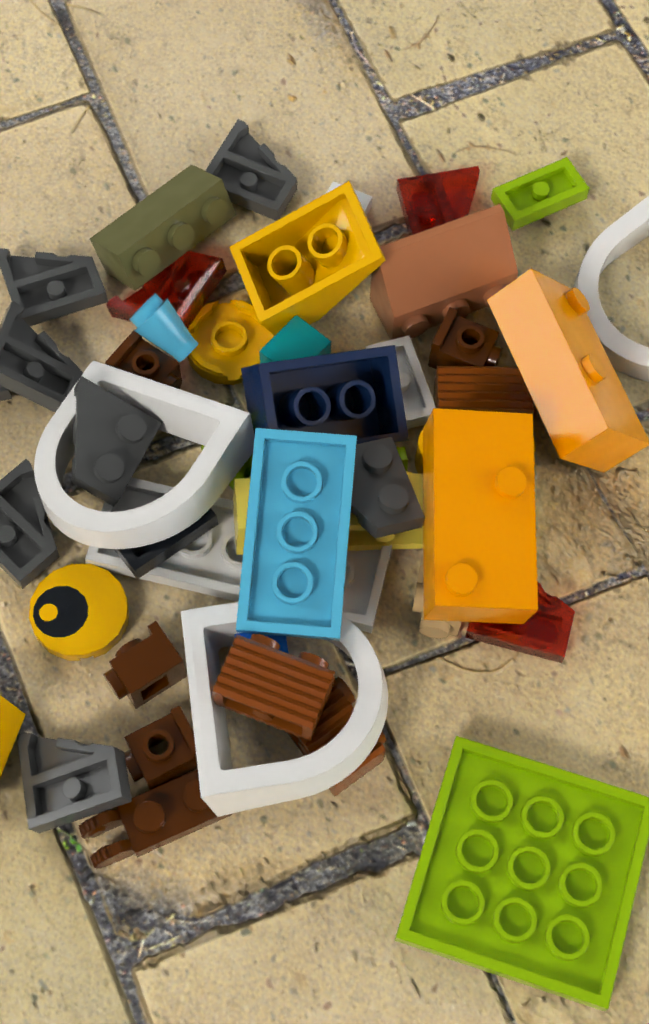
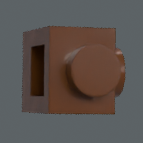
(464, 343)
(138, 355)
(145, 667)
(175, 762)

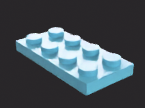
(297, 534)

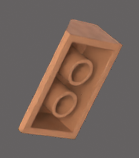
(441, 269)

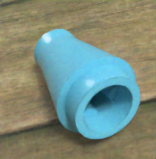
(163, 327)

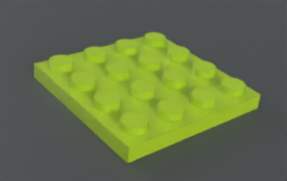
(528, 873)

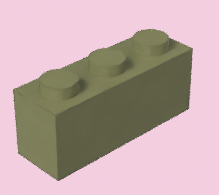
(163, 226)

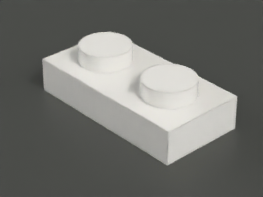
(415, 390)

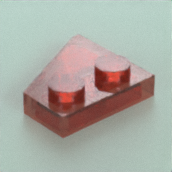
(437, 197)
(184, 282)
(541, 635)

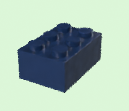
(330, 394)

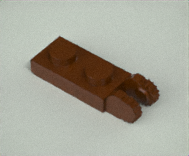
(151, 820)

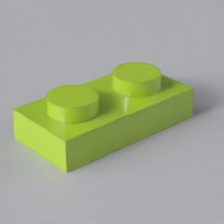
(540, 193)

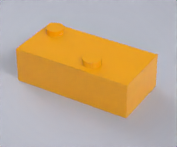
(567, 371)
(479, 517)

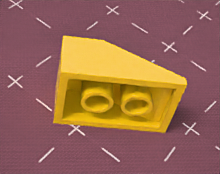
(308, 259)

